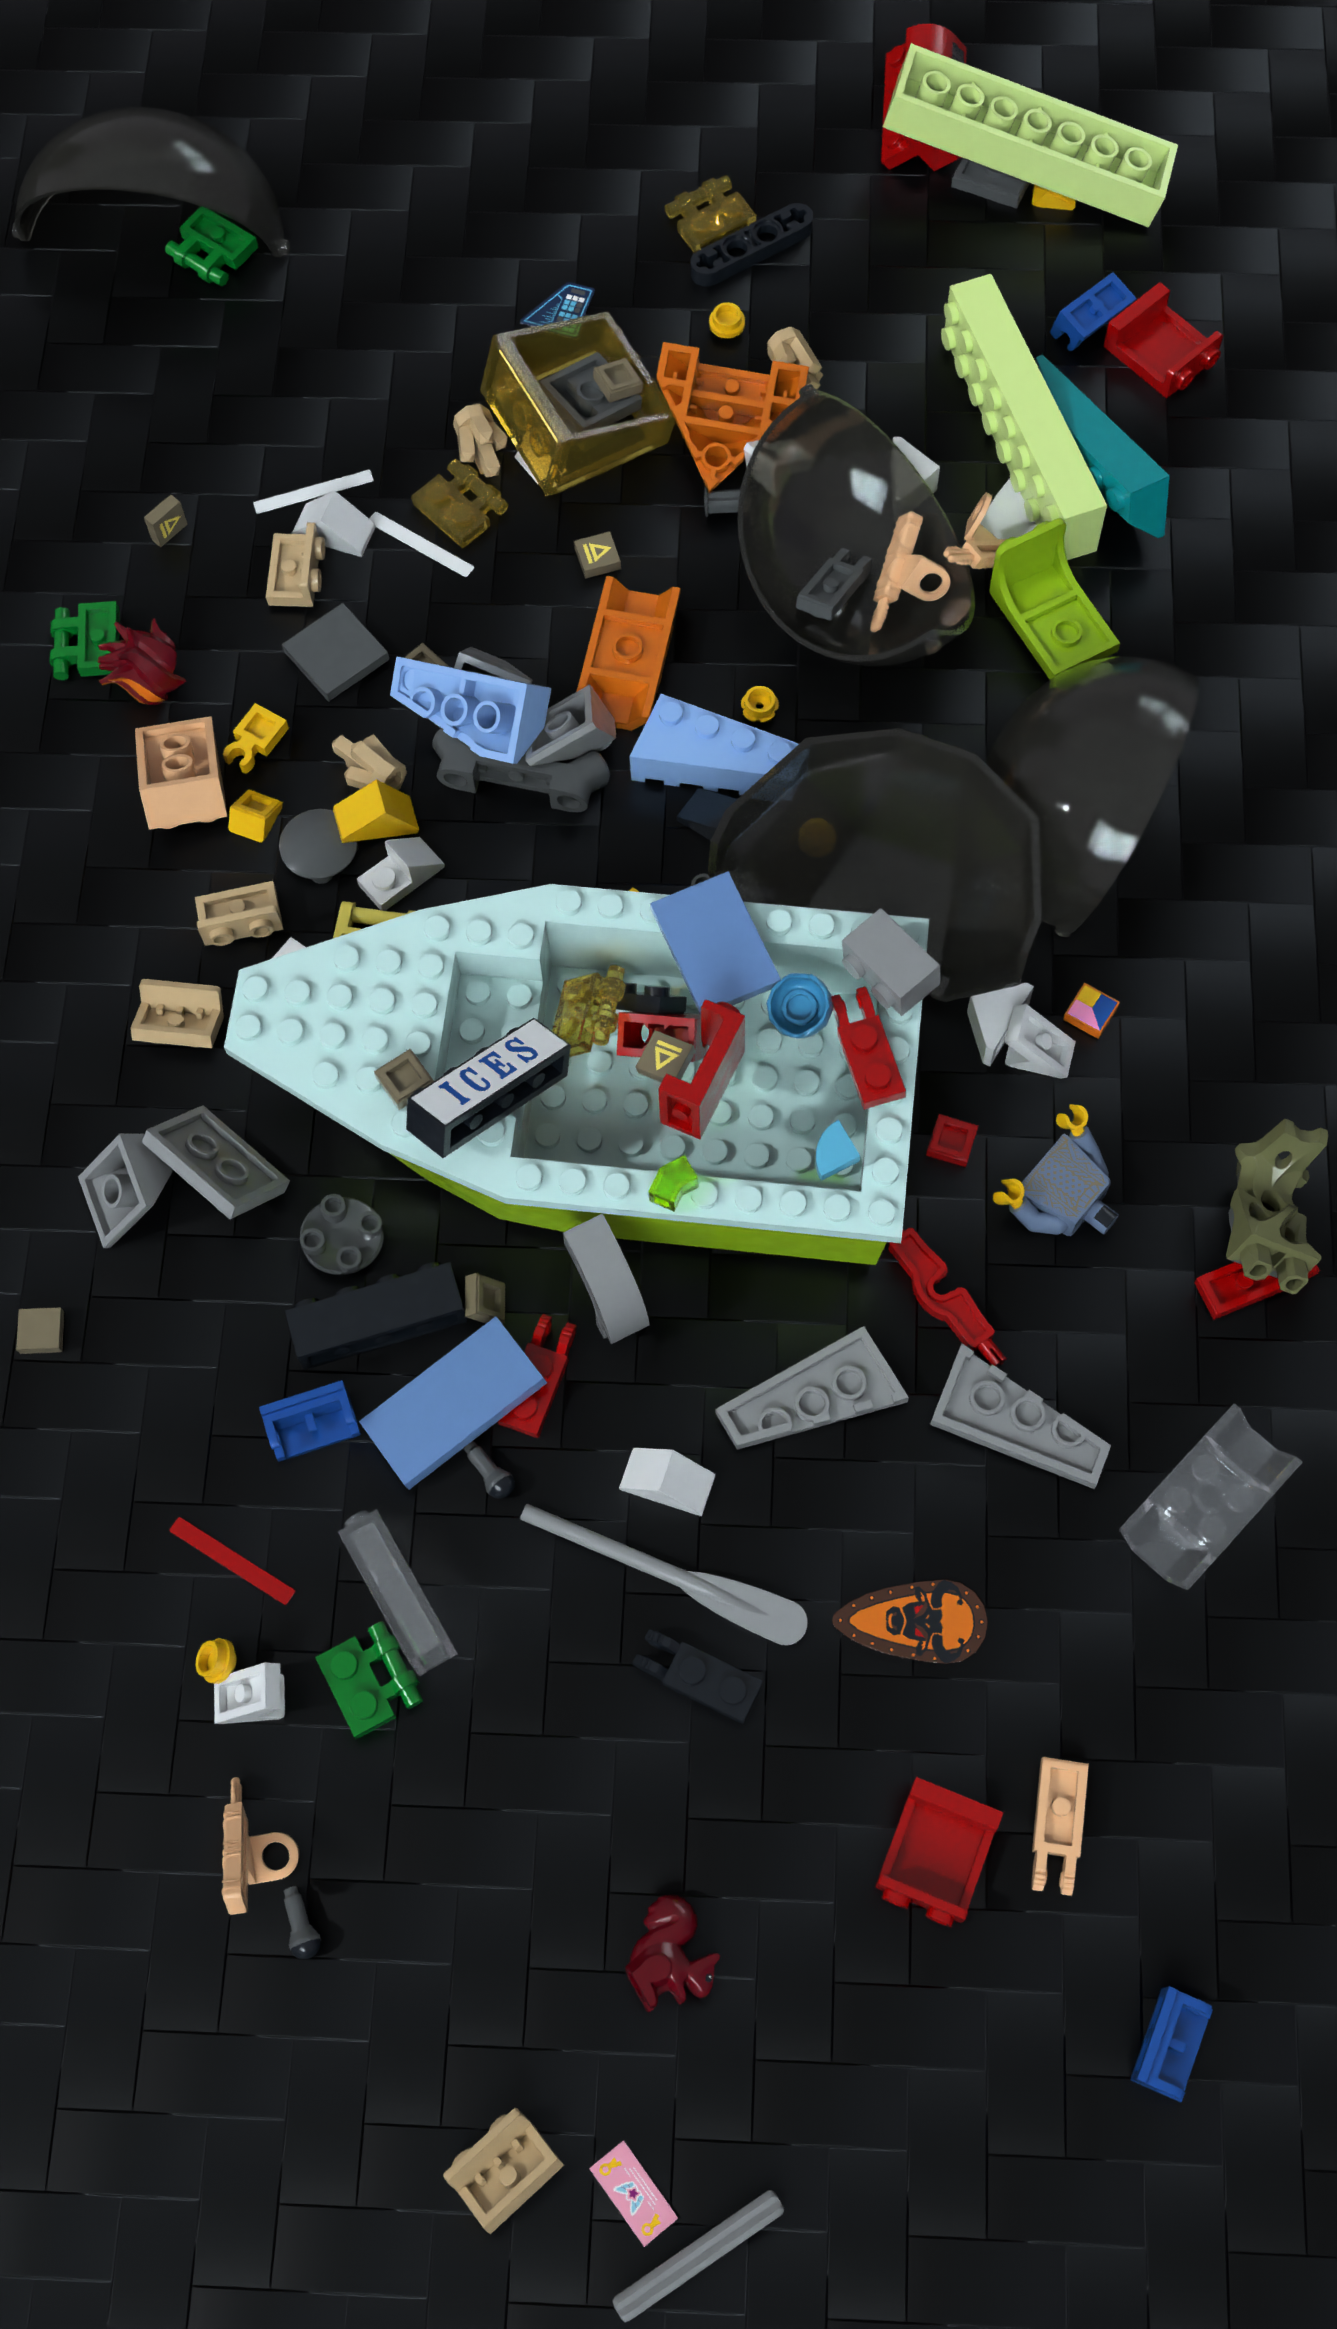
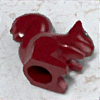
(658, 1956)

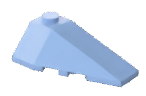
(481, 710)

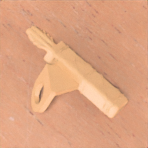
(980, 545)
(905, 570)
(244, 1854)

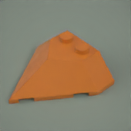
(723, 406)

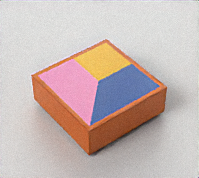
(1091, 1010)

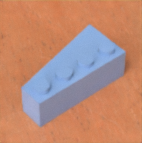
(703, 749)

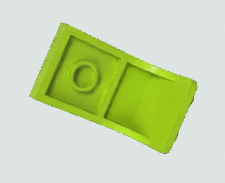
(1046, 602)

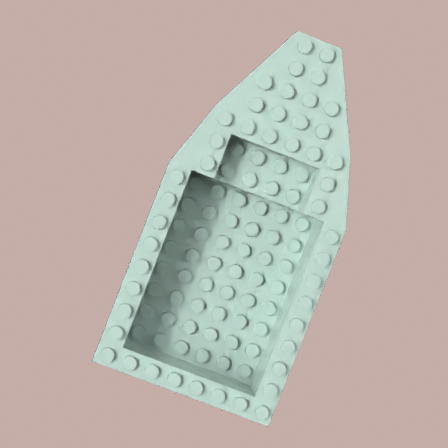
(595, 1139)

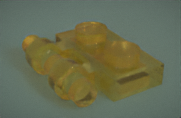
(714, 221)
(452, 511)
(589, 1009)

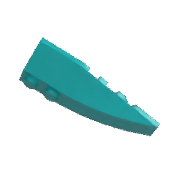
(1121, 469)

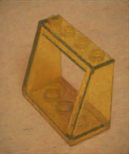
(532, 423)

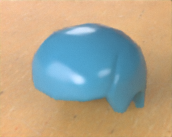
(799, 1005)

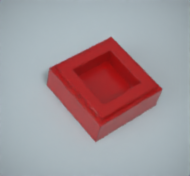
(952, 1140)

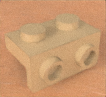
(294, 568)
(238, 914)
(178, 1013)
(503, 2169)

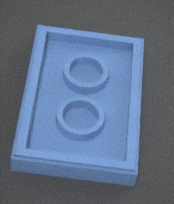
(715, 942)

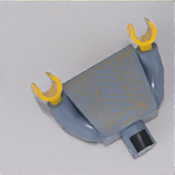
(1064, 1184)

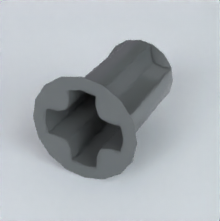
(721, 501)

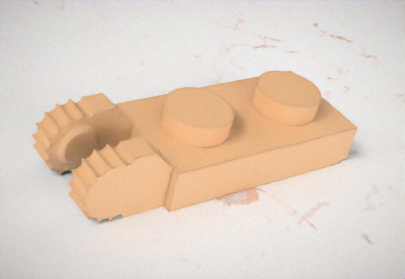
(1059, 1819)

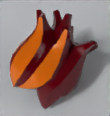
(142, 664)

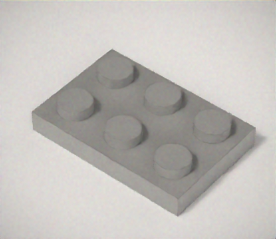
(215, 1161)

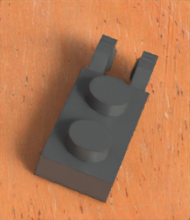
(833, 585)

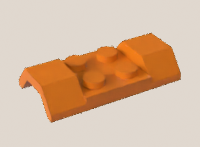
(629, 650)

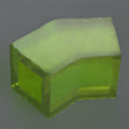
(672, 1183)

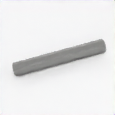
(698, 2255)

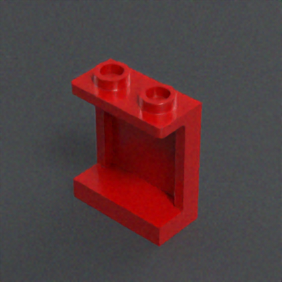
(1160, 343)
(692, 1105)
(938, 1852)

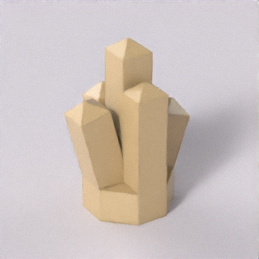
(791, 347)
(479, 438)
(369, 761)

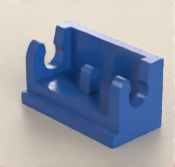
(1092, 310)
(310, 1420)
(1171, 2043)

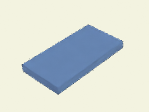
(452, 1402)

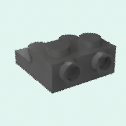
(580, 398)

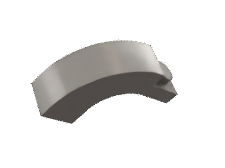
(607, 1279)

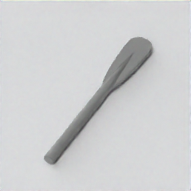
(739, 1602)

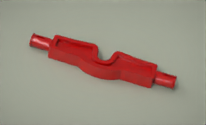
(954, 1307)

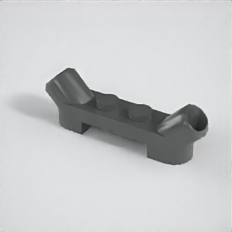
(566, 784)

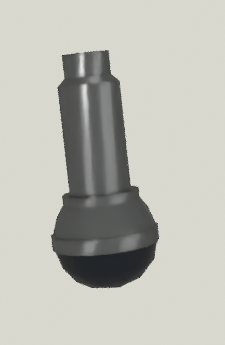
(497, 1481)
(304, 1938)

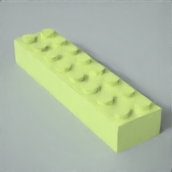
(1030, 135)
(1021, 414)

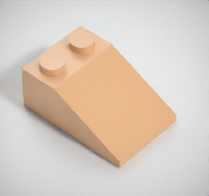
(179, 773)

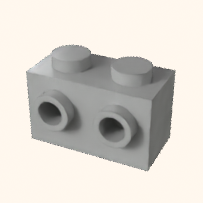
(890, 962)

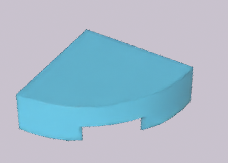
(835, 1151)

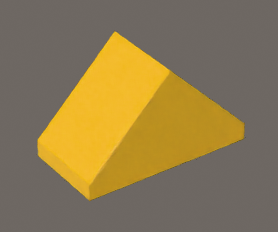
(375, 813)

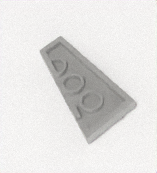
(820, 1390)
(1003, 1416)

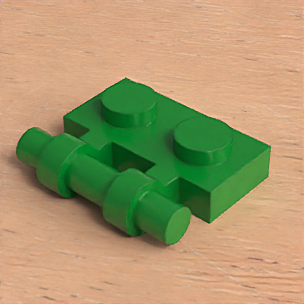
(218, 238)
(93, 627)
(356, 1685)

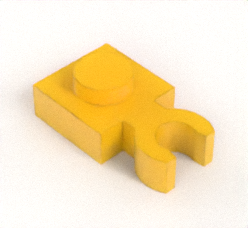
(255, 733)

